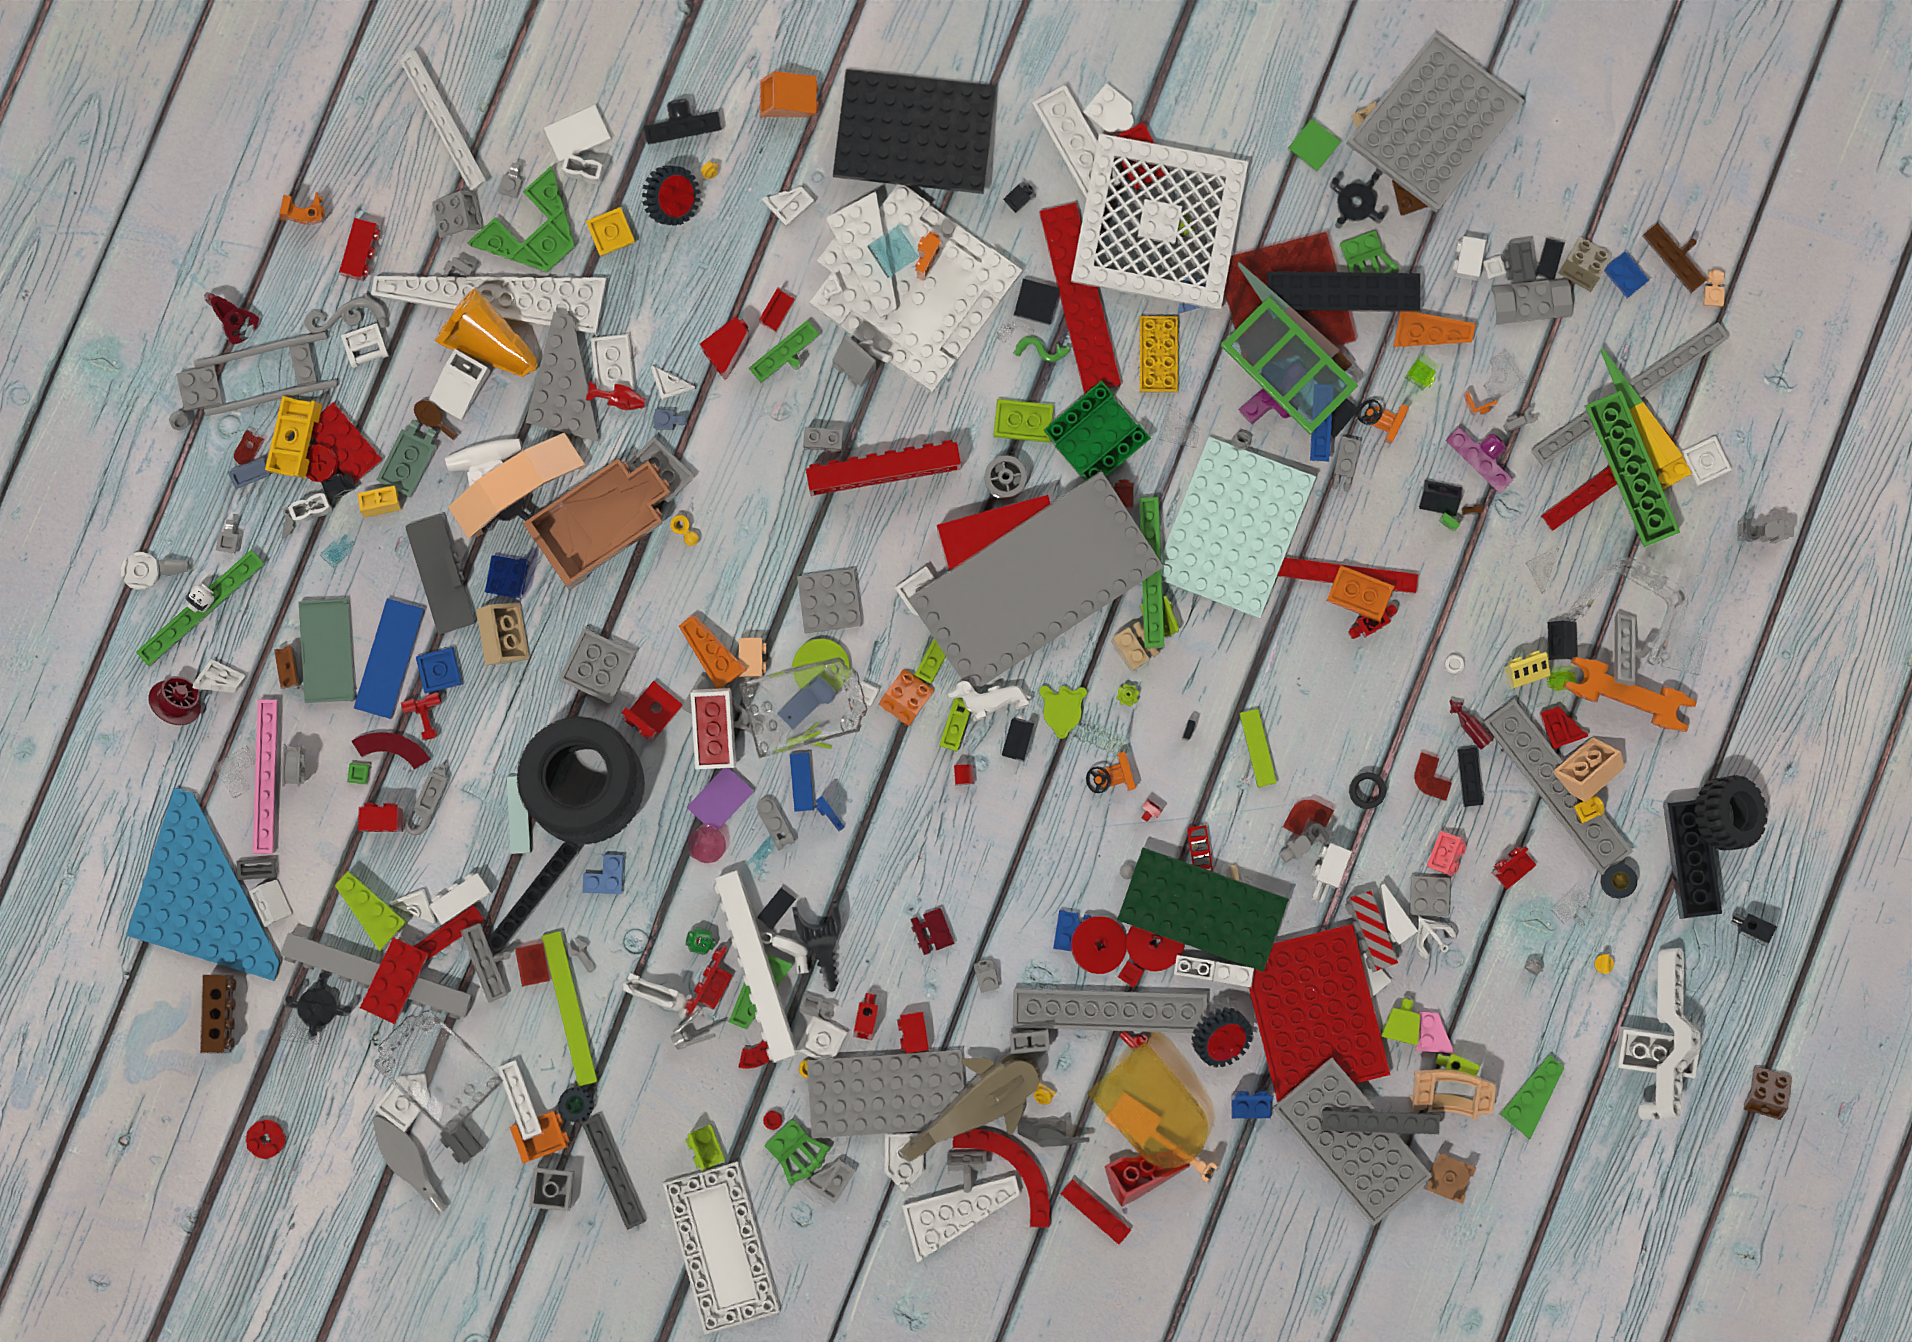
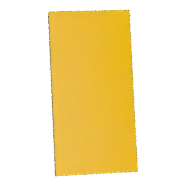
(1158, 354)

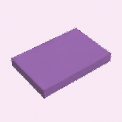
(720, 799)

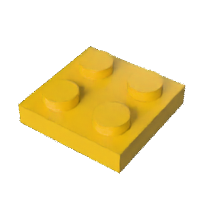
(610, 231)

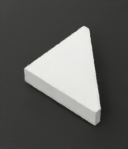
(670, 385)
(416, 904)

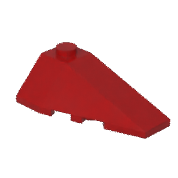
(1135, 1177)

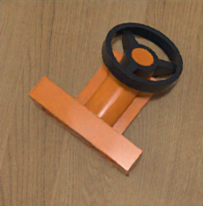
(1382, 419)
(1112, 775)

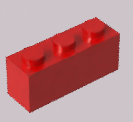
(359, 249)

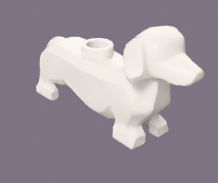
(988, 702)
(658, 995)

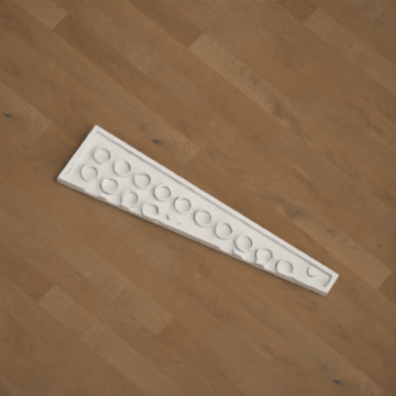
(512, 297)

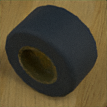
(1625, 882)

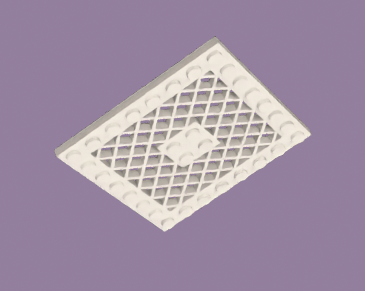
(1159, 221)

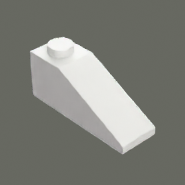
(1396, 921)

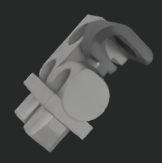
(1773, 531)
(1304, 842)

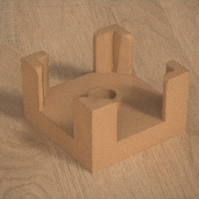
(1449, 1177)

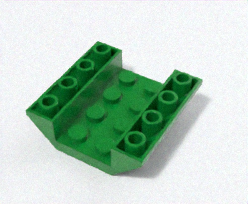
(1096, 433)

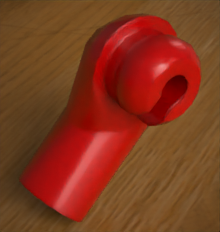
(1133, 1041)

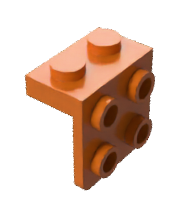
(906, 697)

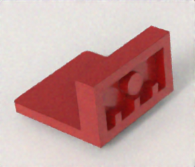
(1513, 868)

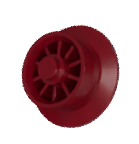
(175, 701)

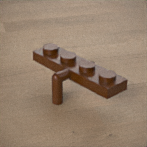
(1675, 257)

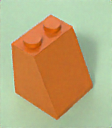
(788, 95)

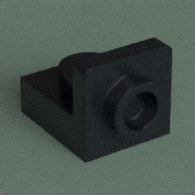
(1020, 196)

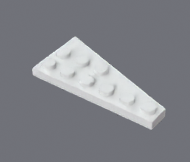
(854, 230)
(946, 1216)

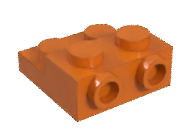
(928, 251)

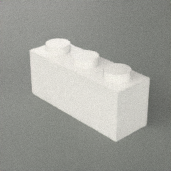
(460, 898)

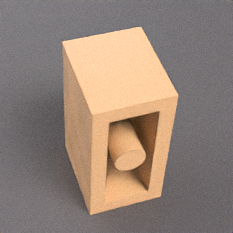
(751, 657)

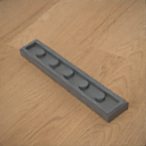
(613, 1172)

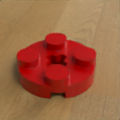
(275, 1133)

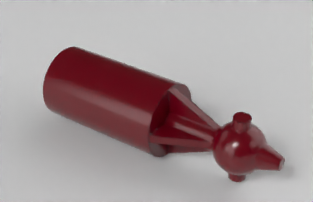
(1471, 726)

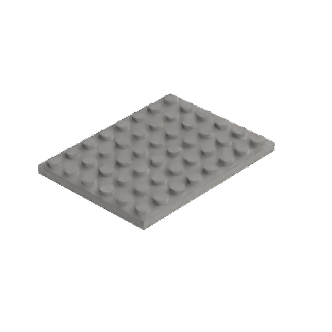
(1435, 122)

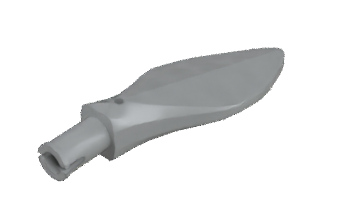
(406, 1160)

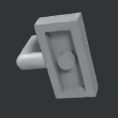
(966, 1162)

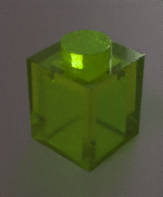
(1421, 375)

